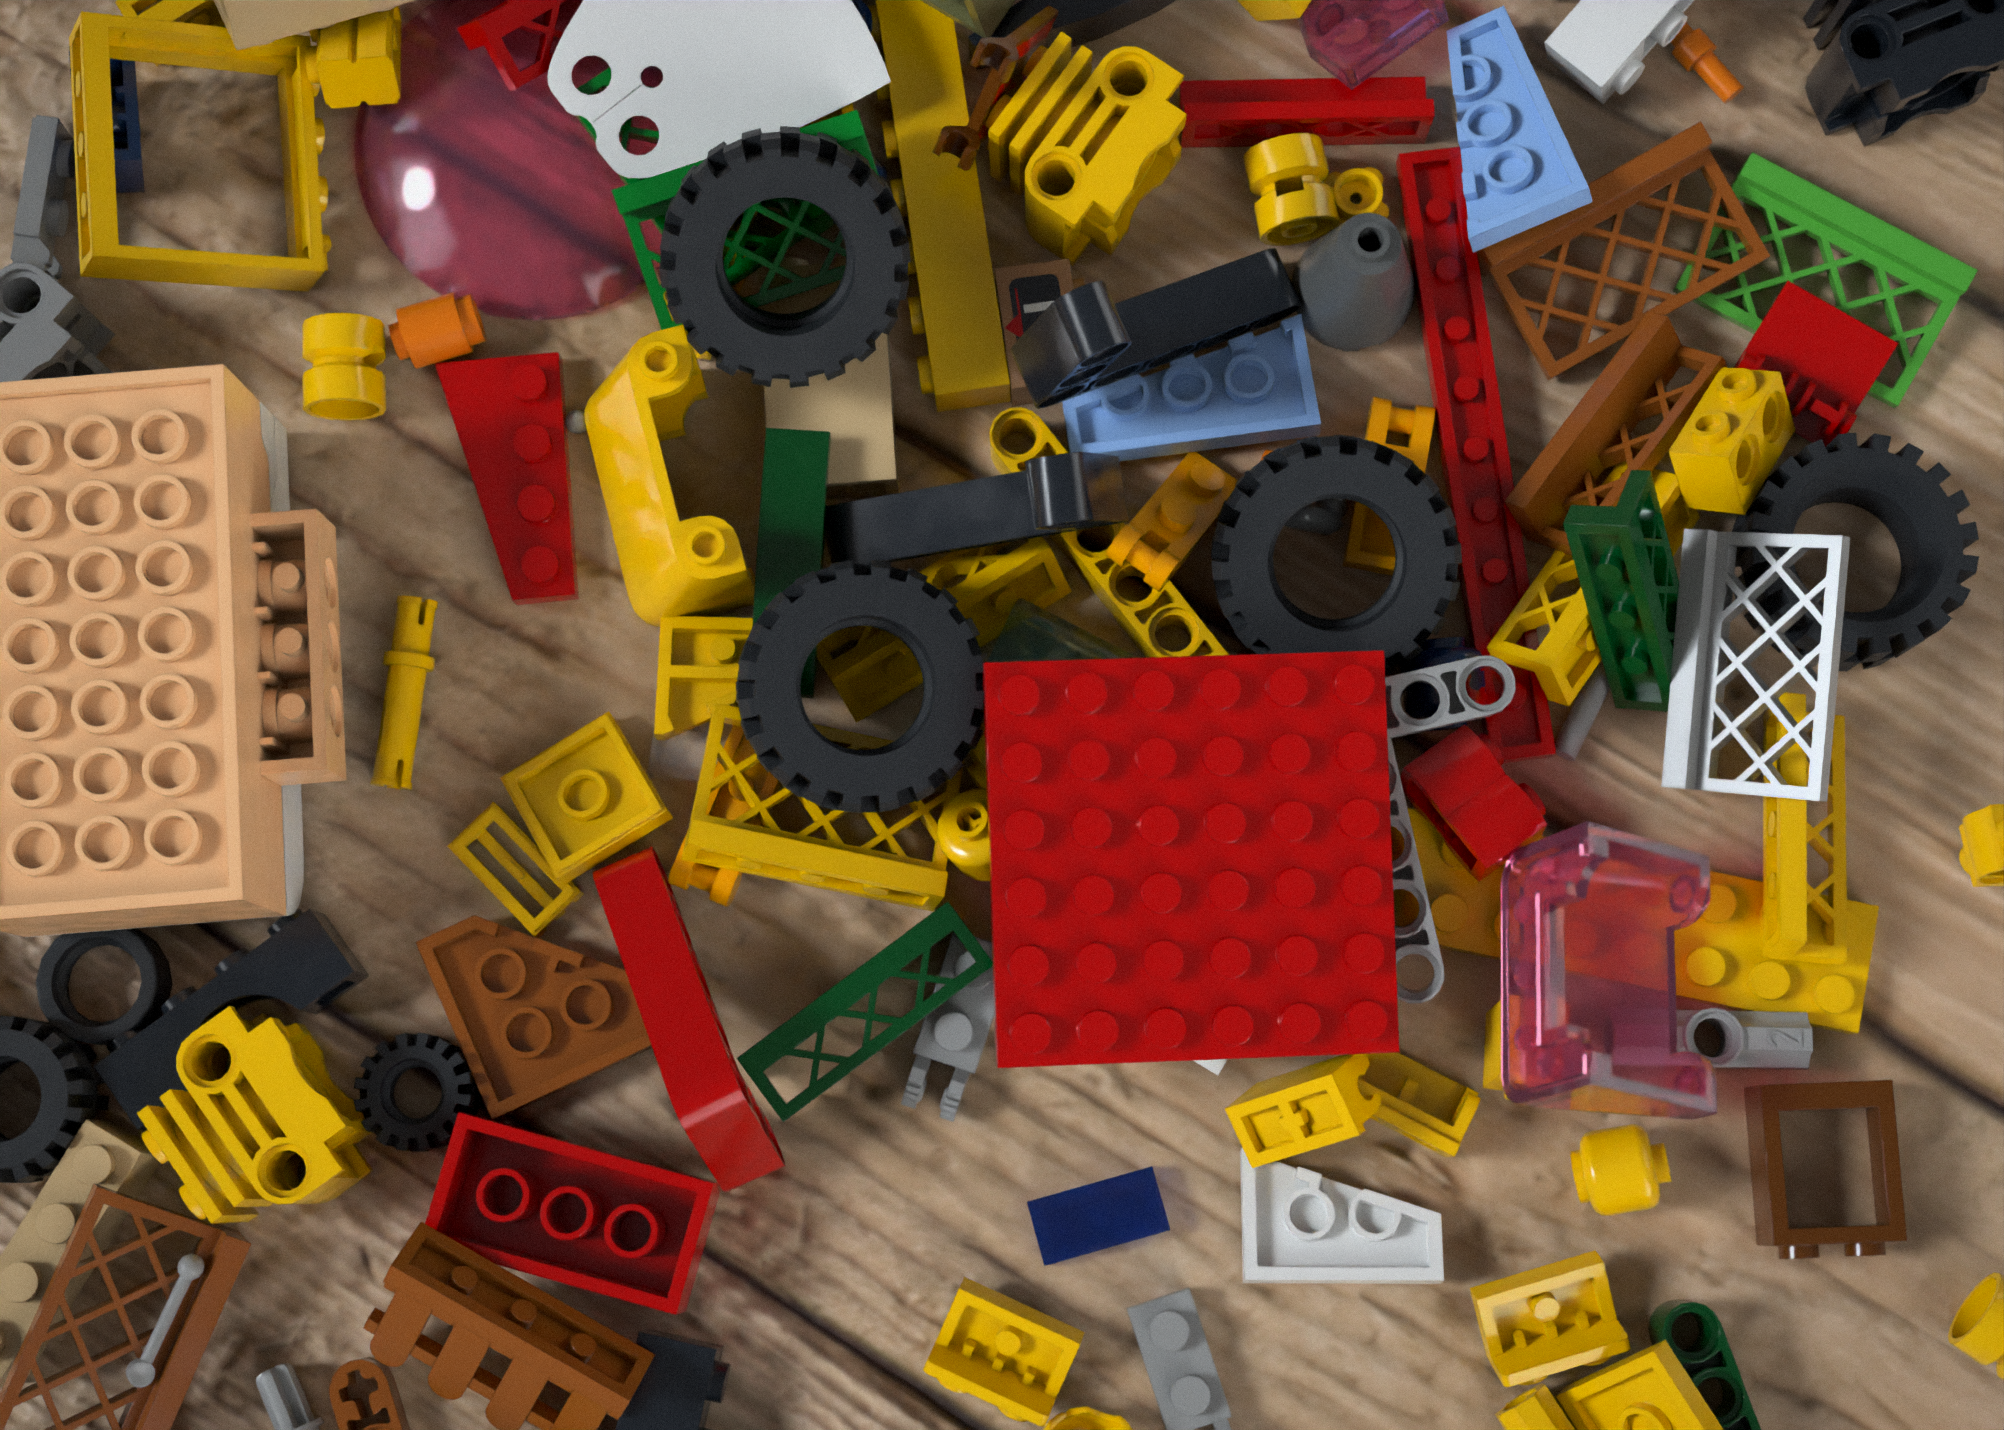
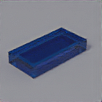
(1098, 1216)

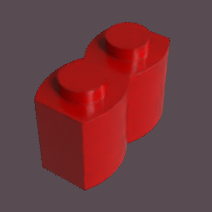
(1473, 801)

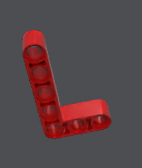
(684, 1023)

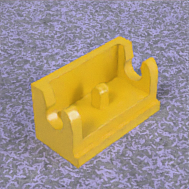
(1419, 1102)
(1303, 1110)

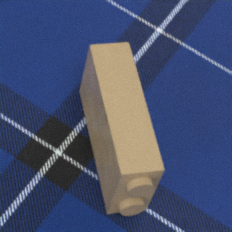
(851, 407)

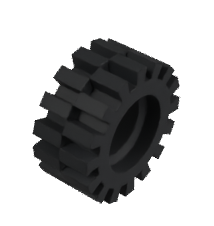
(378, 1088)

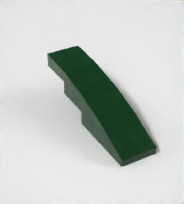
(792, 519)

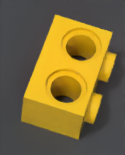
(1732, 440)

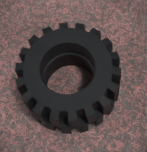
(67, 1096)

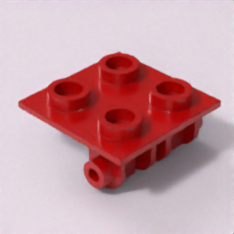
(1822, 359)

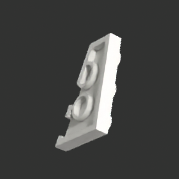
(1330, 1232)

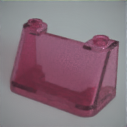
(1596, 975)

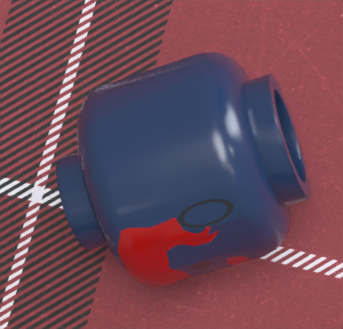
(1420, 698)

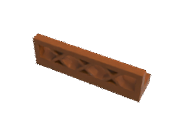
(1601, 428)

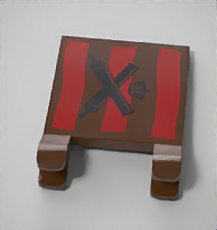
(1008, 59)

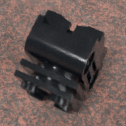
(1900, 60)

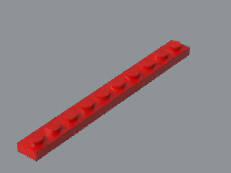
(1471, 435)

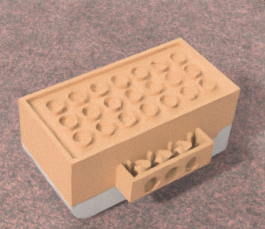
(158, 654)

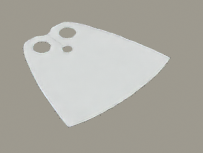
(722, 71)

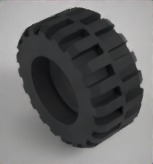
(777, 343)
(1351, 470)
(877, 598)

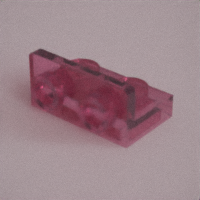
(1365, 35)

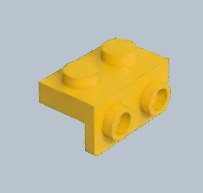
(1549, 1320)
(1003, 1353)

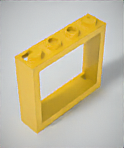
(106, 37)

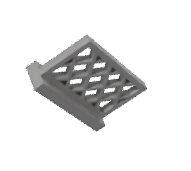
(1702, 653)

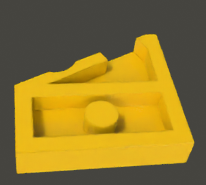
(696, 669)

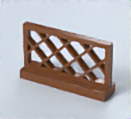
(1612, 196)
(184, 1344)

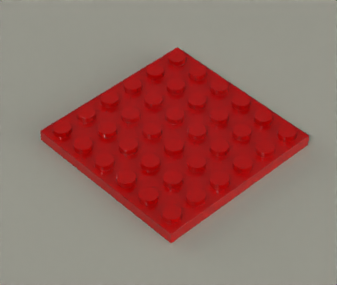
(1190, 858)

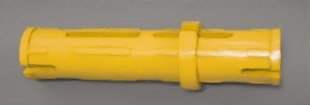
(404, 692)

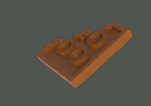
(530, 1011)

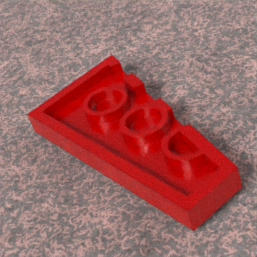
(518, 456)

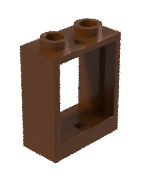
(1767, 1166)

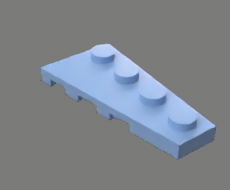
(1508, 136)

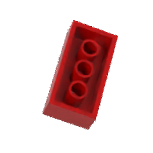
(573, 1212)

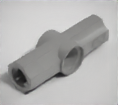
(1751, 1038)

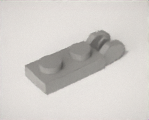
(41, 205)
(954, 1031)
(1179, 1362)

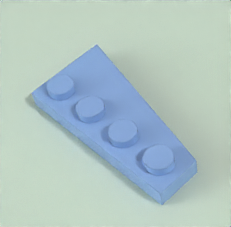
(1227, 398)

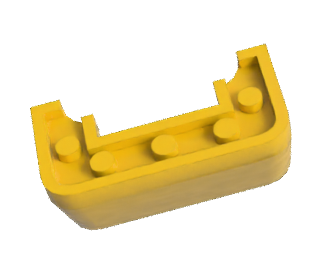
(665, 562)

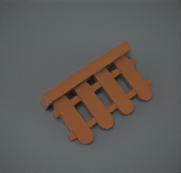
(513, 1318)

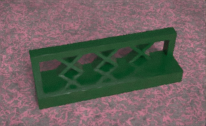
(1629, 590)
(848, 992)

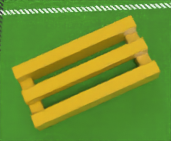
(477, 830)

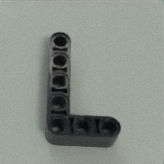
(1092, 342)
(1046, 499)

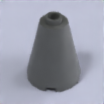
(1355, 284)

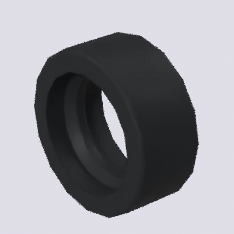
(56, 971)

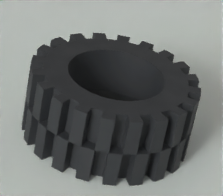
(1912, 510)

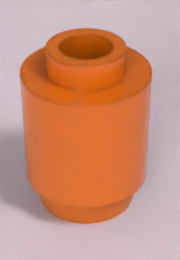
(437, 329)

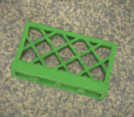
(1852, 233)

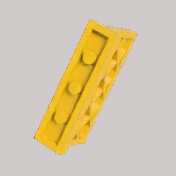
(808, 859)

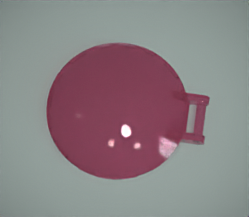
(494, 182)

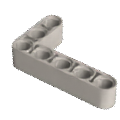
(1454, 708)

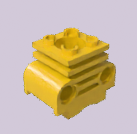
(1086, 142)
(249, 1128)

